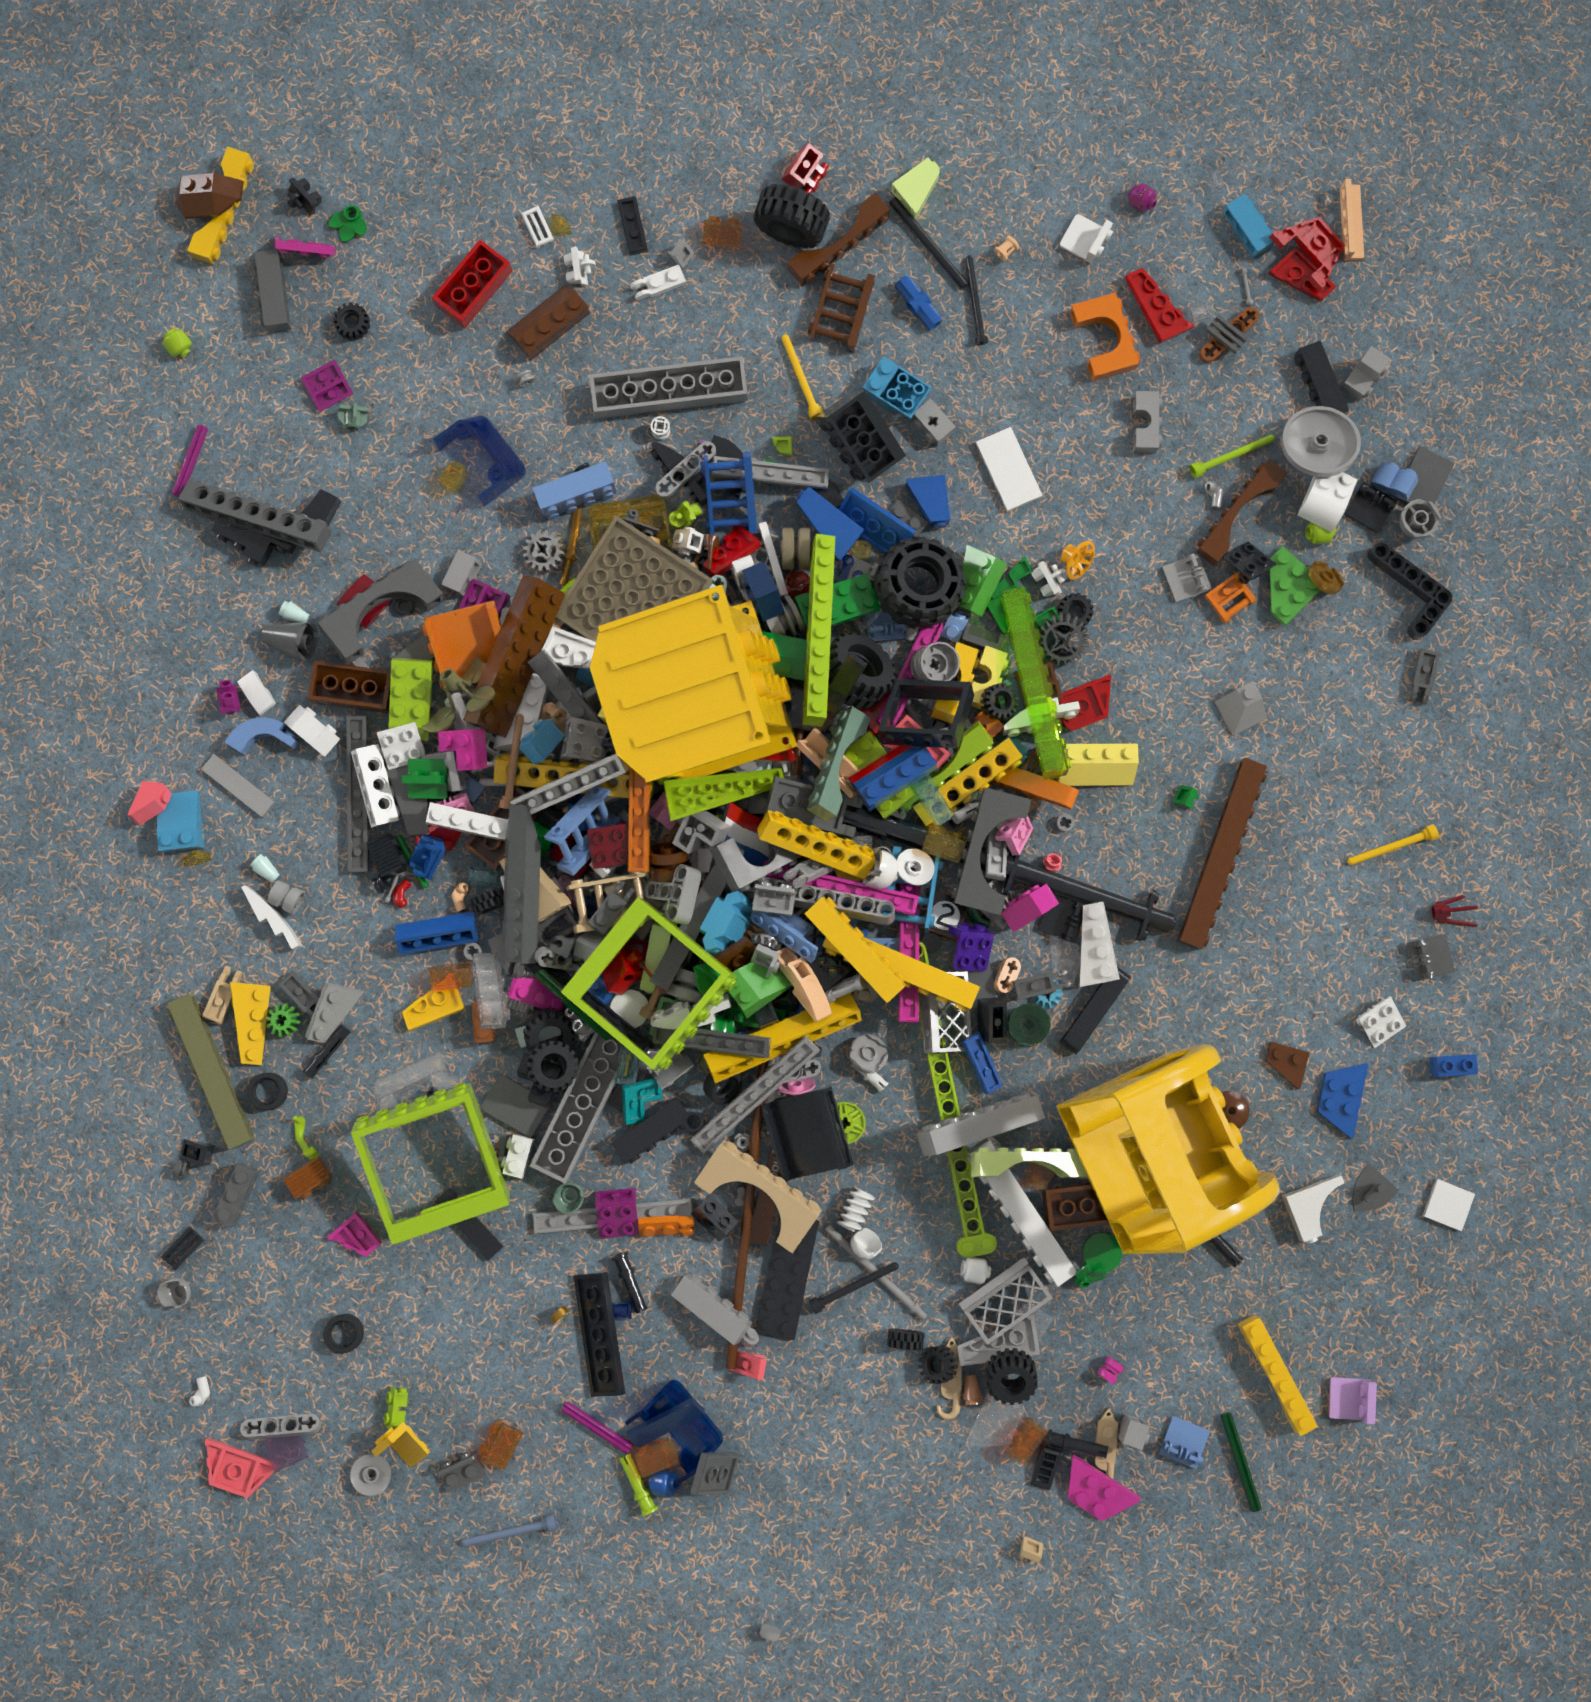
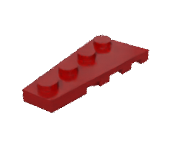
(1160, 313)

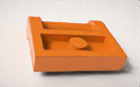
(1225, 593)

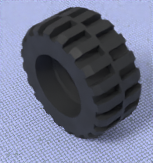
(791, 216)
(877, 676)

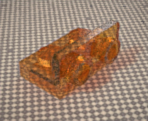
(722, 232)
(500, 1444)
(657, 1458)

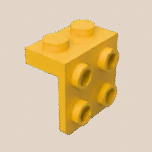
(404, 1443)

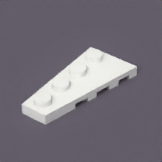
(569, 649)
(1097, 950)

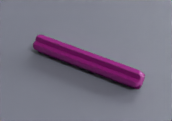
(190, 459)
(596, 1427)

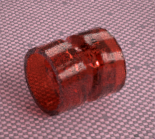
(797, 583)

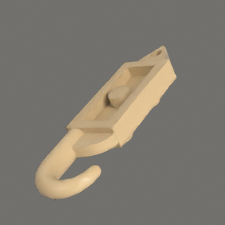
(952, 1388)
(1107, 1435)

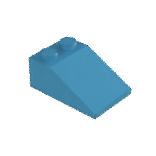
(180, 824)

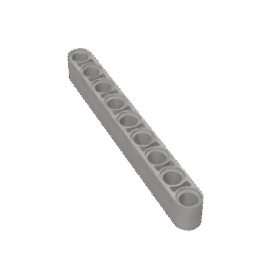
(854, 911)

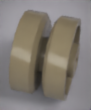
(795, 549)

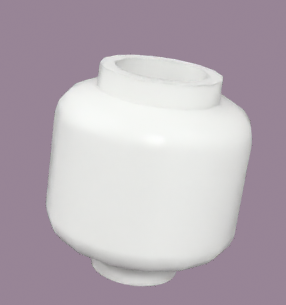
(975, 1270)

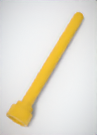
(814, 409)
(1429, 833)

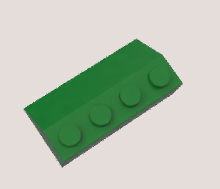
(792, 656)

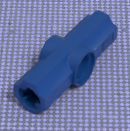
(918, 303)

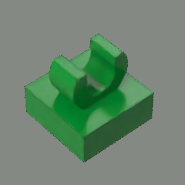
(1185, 796)

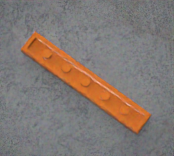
(638, 823)

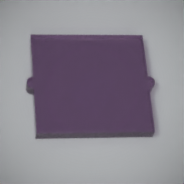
(285, 1451)

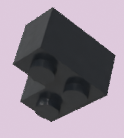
(549, 1070)

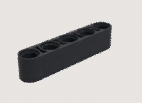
(1093, 1012)

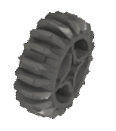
(1074, 652)

